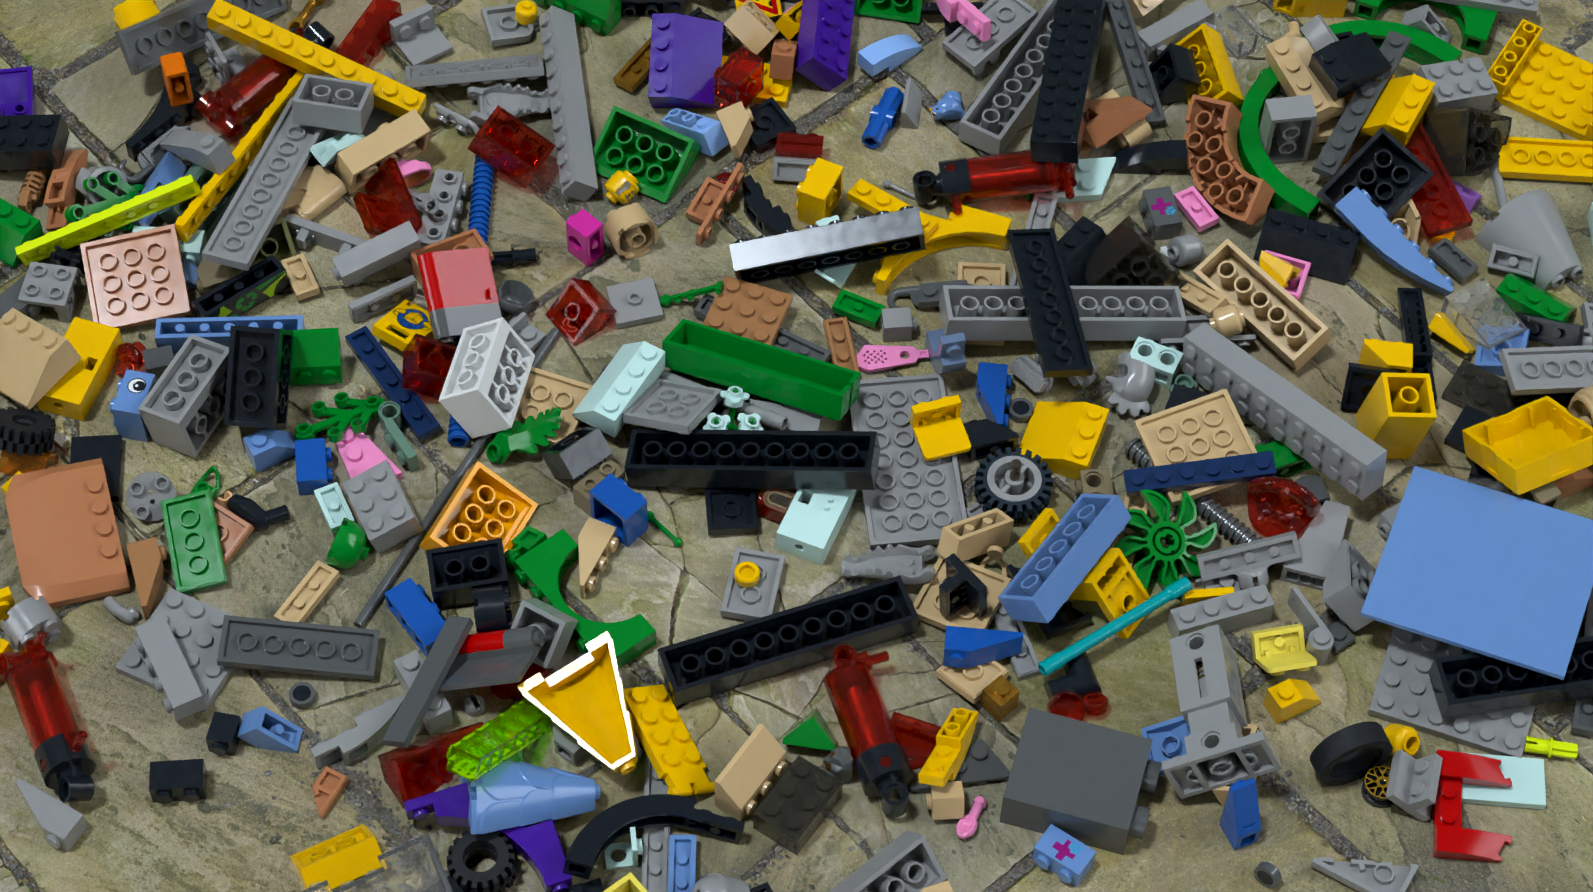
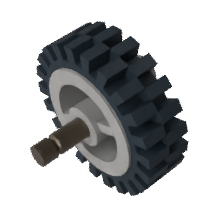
(1014, 484)

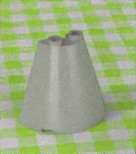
(1535, 226)

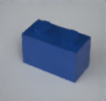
(312, 465)

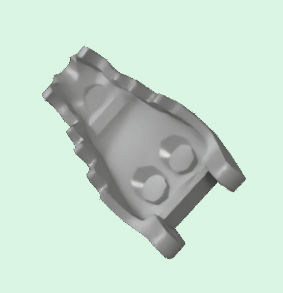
(515, 100)
(892, 562)

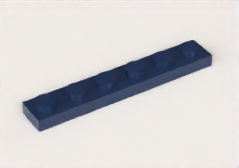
(390, 380)
(1199, 473)

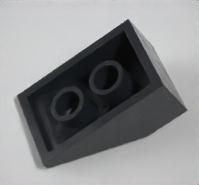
(1348, 64)

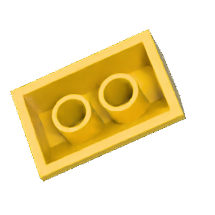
(1400, 107)
(338, 858)

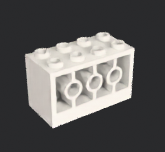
(487, 378)

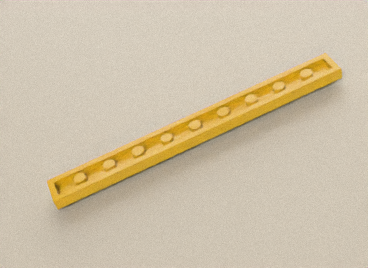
(244, 154)

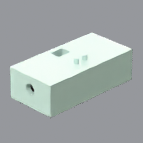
(814, 522)

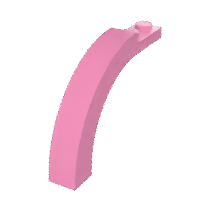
(967, 15)

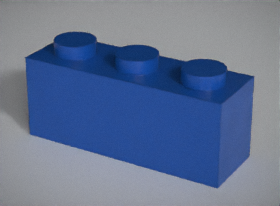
(415, 613)

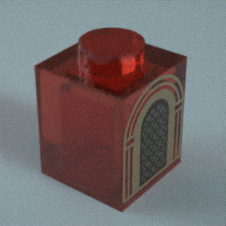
(774, 504)

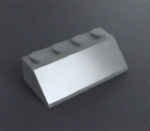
(899, 867)

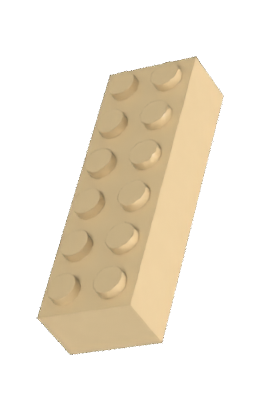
(1265, 304)

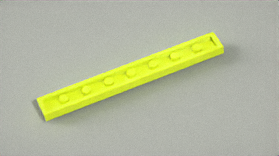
(109, 219)

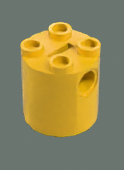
(134, 11)

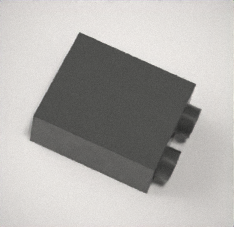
(1079, 781)

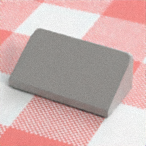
(911, 105)

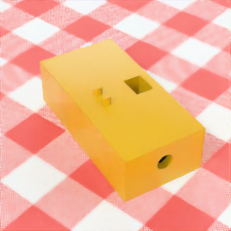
(80, 386)

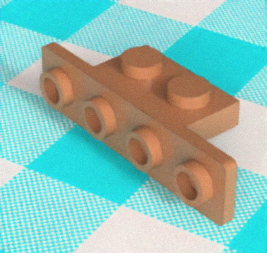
(710, 200)

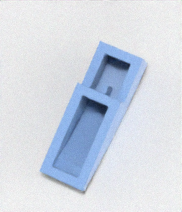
(887, 53)

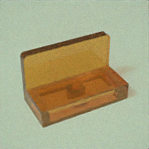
(13, 463)

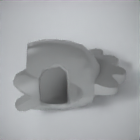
(1132, 386)

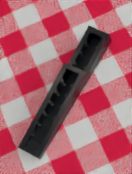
(1415, 330)

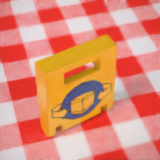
(406, 319)

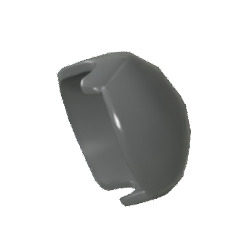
(514, 297)

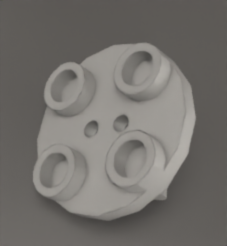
(139, 498)

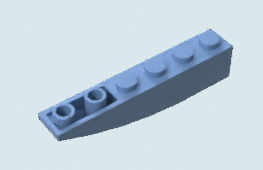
(1389, 241)

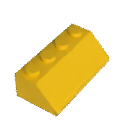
(1212, 65)

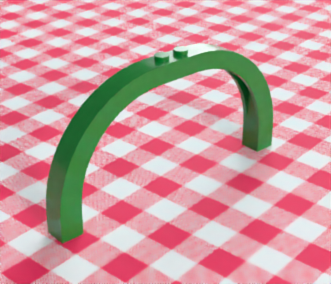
(1288, 196)

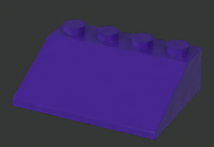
(683, 61)

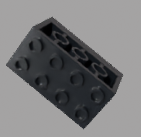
(258, 377)

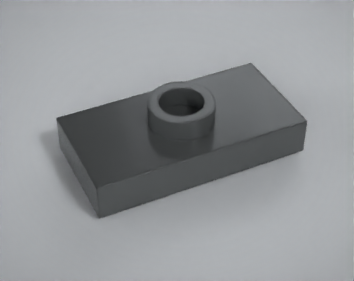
(1453, 260)

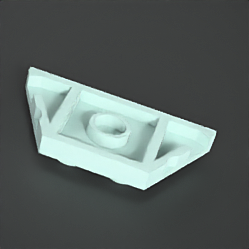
(1091, 178)

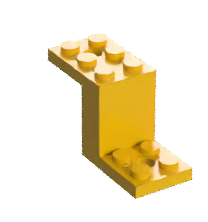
(1105, 583)

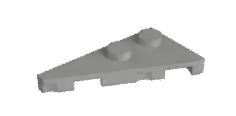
(1367, 874)

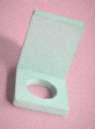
(836, 275)
(631, 849)

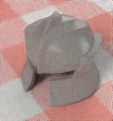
(98, 172)

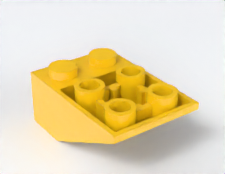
(1311, 8)

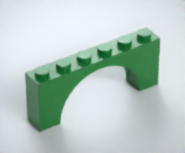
(1473, 22)
(542, 573)

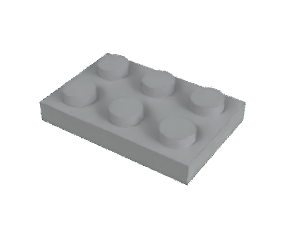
(756, 600)

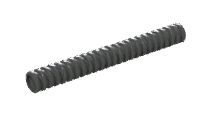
(1204, 505)

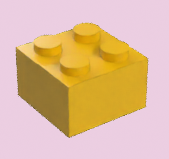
(819, 191)

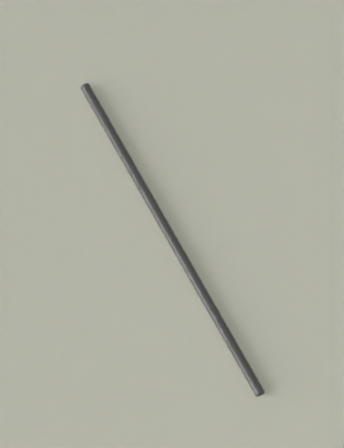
(439, 504)

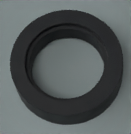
(1350, 753)

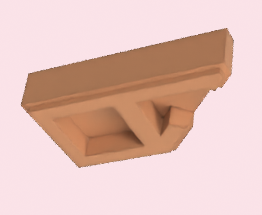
(328, 789)

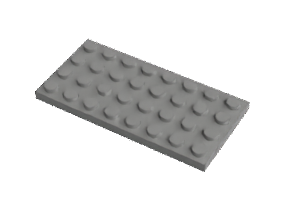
(910, 494)

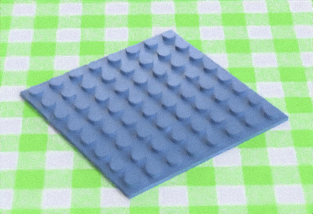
(1485, 572)

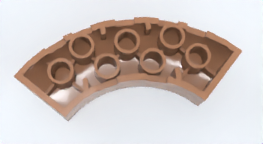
(1216, 162)

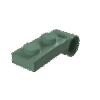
(394, 437)

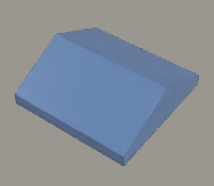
(1490, 360)
(1167, 739)

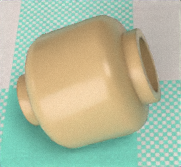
(1227, 320)

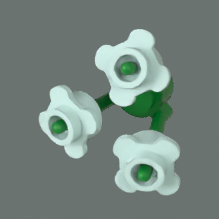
(734, 398)

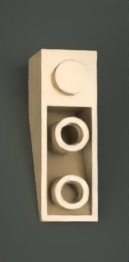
(594, 545)

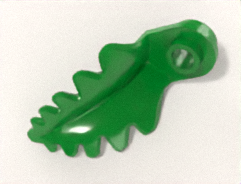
(524, 436)

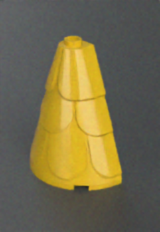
(589, 704)

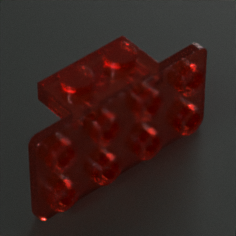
(386, 201)

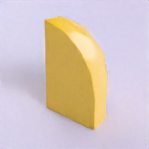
(1278, 268)

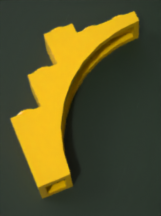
(969, 228)

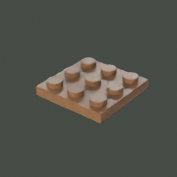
(749, 310)

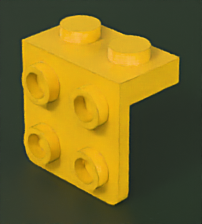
(939, 428)

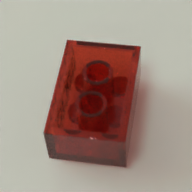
(511, 147)

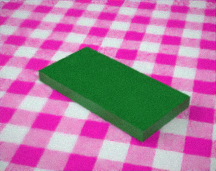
(194, 542)

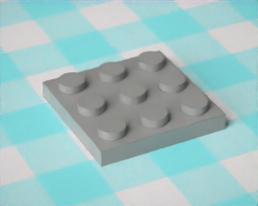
(672, 406)

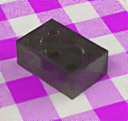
(797, 805)

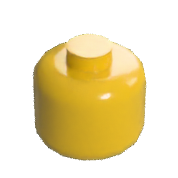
(526, 12)

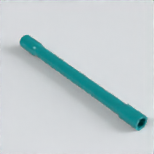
(1060, 658)

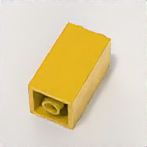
(1398, 412)

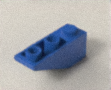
(991, 391)
(1241, 814)

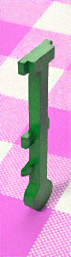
(666, 299)

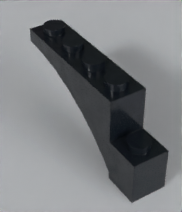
(165, 115)

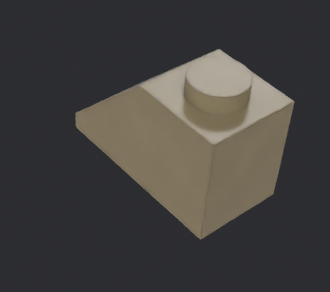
(210, 276)

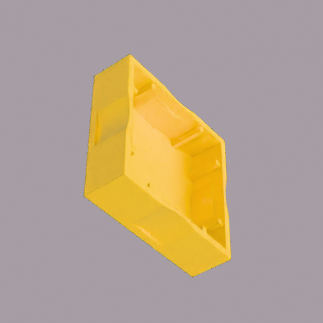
(1531, 445)

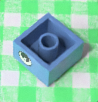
(130, 395)

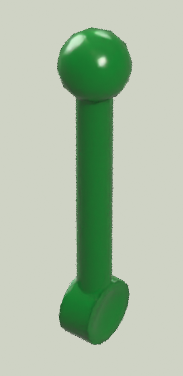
(677, 541)

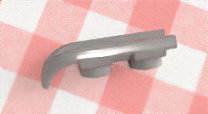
(462, 123)

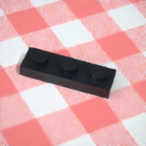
(1551, 330)

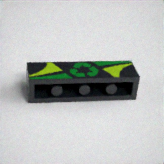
(243, 290)

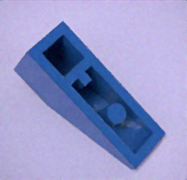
(976, 646)

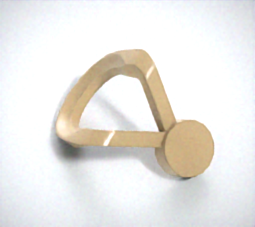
(996, 553)

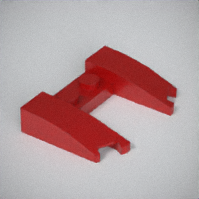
(1449, 837)

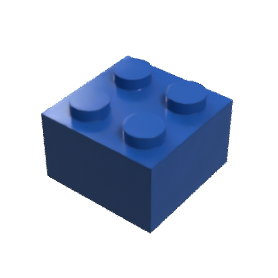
(621, 507)

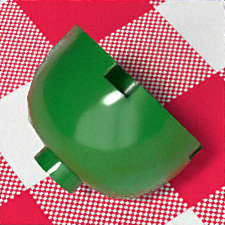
(347, 546)

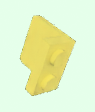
(1281, 649)

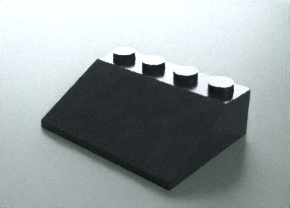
(1381, 169)

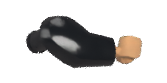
(252, 512)

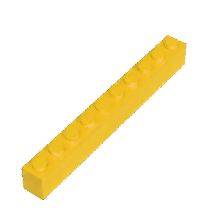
(310, 57)

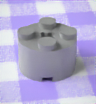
(28, 619)

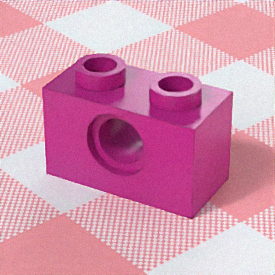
(585, 237)

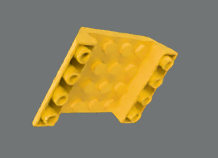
(1545, 82)

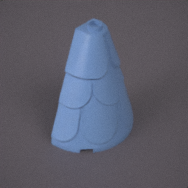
(525, 795)

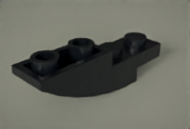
(760, 210)

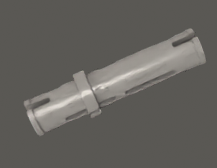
(426, 198)

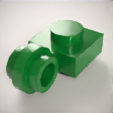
(523, 543)

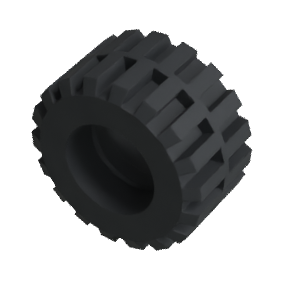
(482, 846)

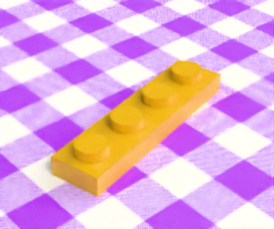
(877, 200)

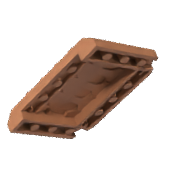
(66, 534)

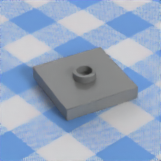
(635, 303)

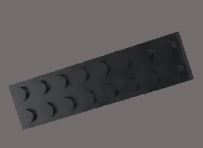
(1049, 303)

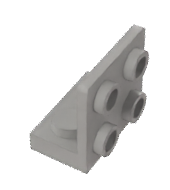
(419, 36)
(226, 62)
(52, 287)

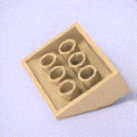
(31, 358)

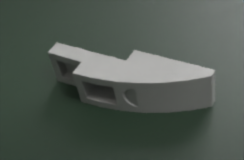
(359, 741)

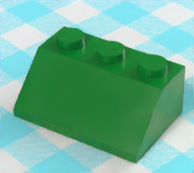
(890, 9)
(15, 229)
(1529, 298)
(316, 357)

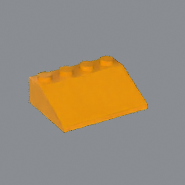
(480, 510)

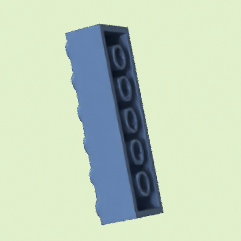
(1064, 558)

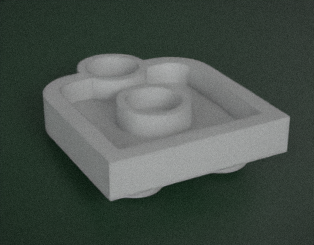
(503, 27)

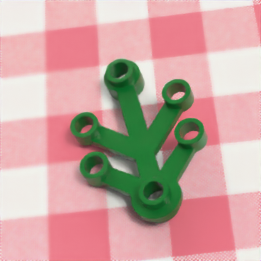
(110, 199)
(341, 417)

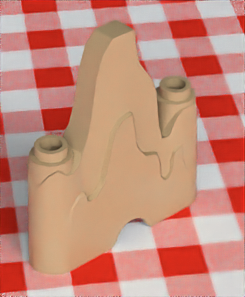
(313, 193)

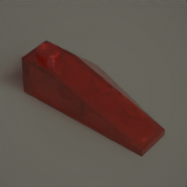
(422, 765)

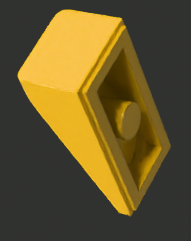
(790, 21)
(1448, 331)

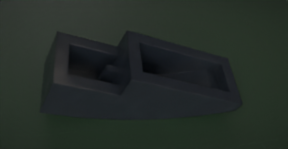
(1151, 157)

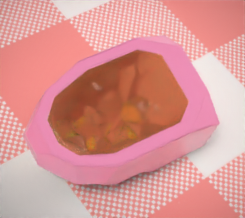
(414, 172)

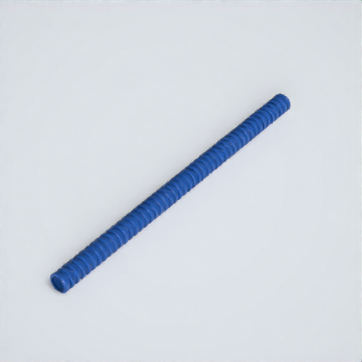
(479, 219)

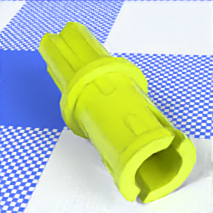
(1551, 747)

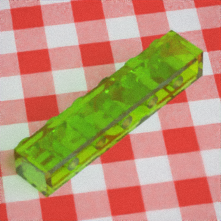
(497, 740)

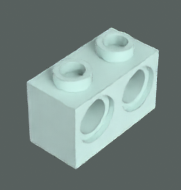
(1163, 359)

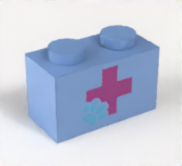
(1063, 855)

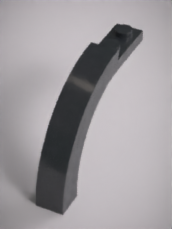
(644, 813)

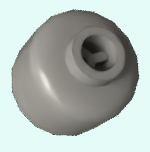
(1185, 250)

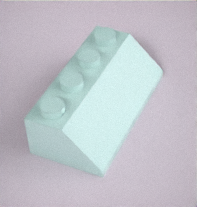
(620, 385)

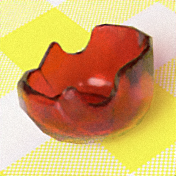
(1067, 705)

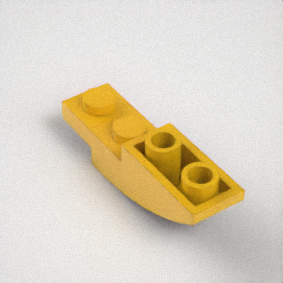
(950, 748)

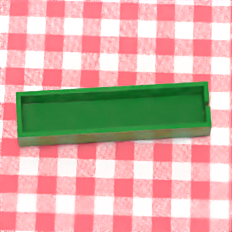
(761, 369)

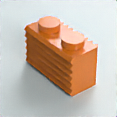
(176, 79)

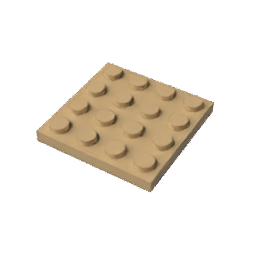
(1195, 432)

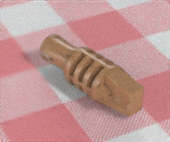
(31, 189)

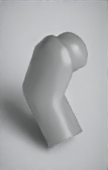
(119, 611)

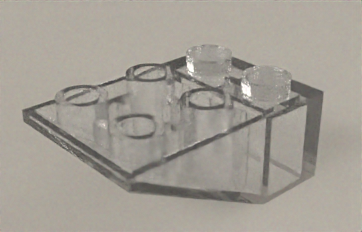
(1482, 315)

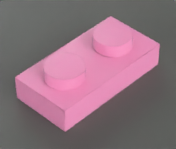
(1196, 209)

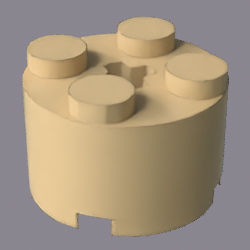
(630, 231)

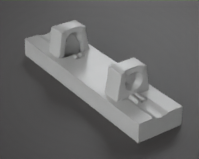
(326, 237)

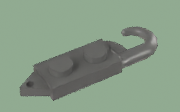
(150, 157)
(924, 295)

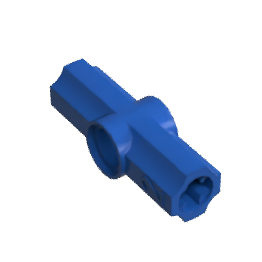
(882, 118)

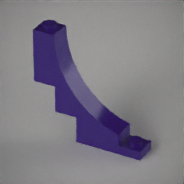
(536, 843)

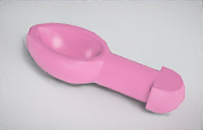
(968, 825)

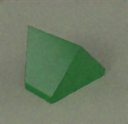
(811, 733)

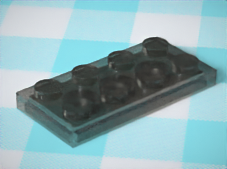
(1483, 391)

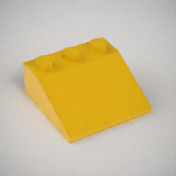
(1065, 435)

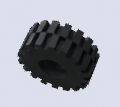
(26, 431)

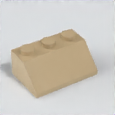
(749, 774)

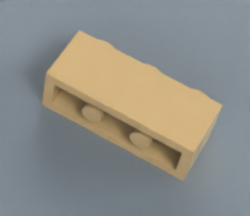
(975, 534)

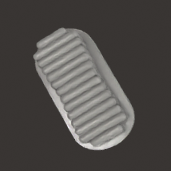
(1031, 374)

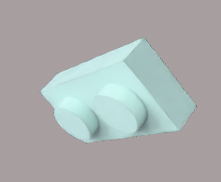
(333, 506)

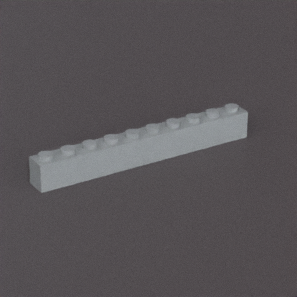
(568, 104)

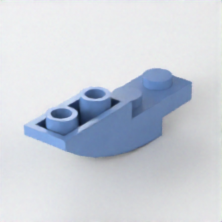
(167, 171)

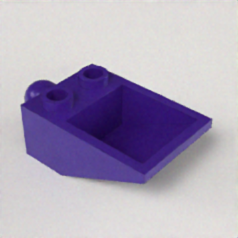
(17, 91)

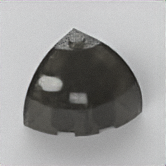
(1466, 138)
(1131, 259)

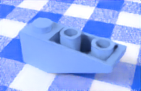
(703, 130)

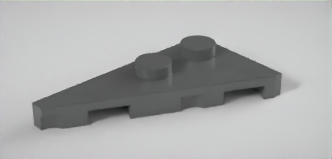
(977, 768)

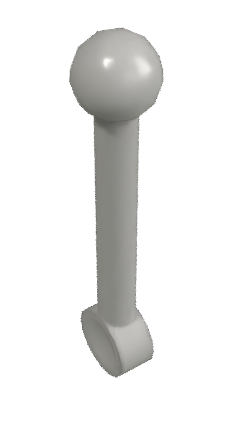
(887, 184)

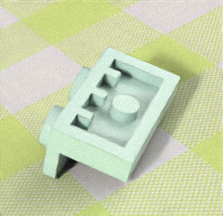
(327, 150)

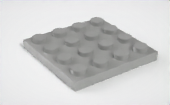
(198, 634)

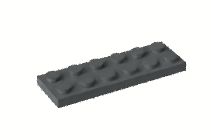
(298, 647)

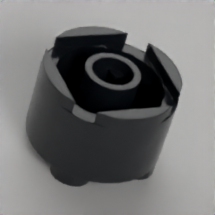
(491, 607)

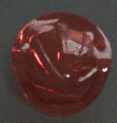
(1280, 505)

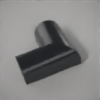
(1078, 678)

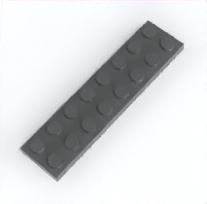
(179, 30)

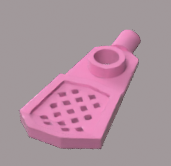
(882, 357)

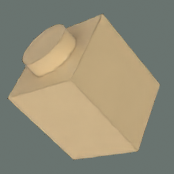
(946, 801)

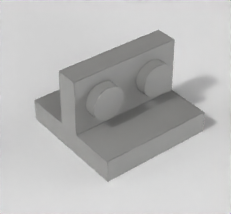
(1414, 783)

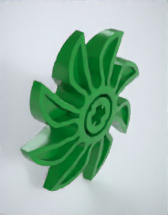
(1169, 531)

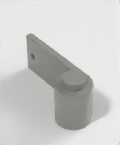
(1320, 638)

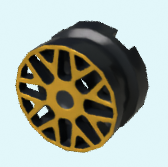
(1375, 787)

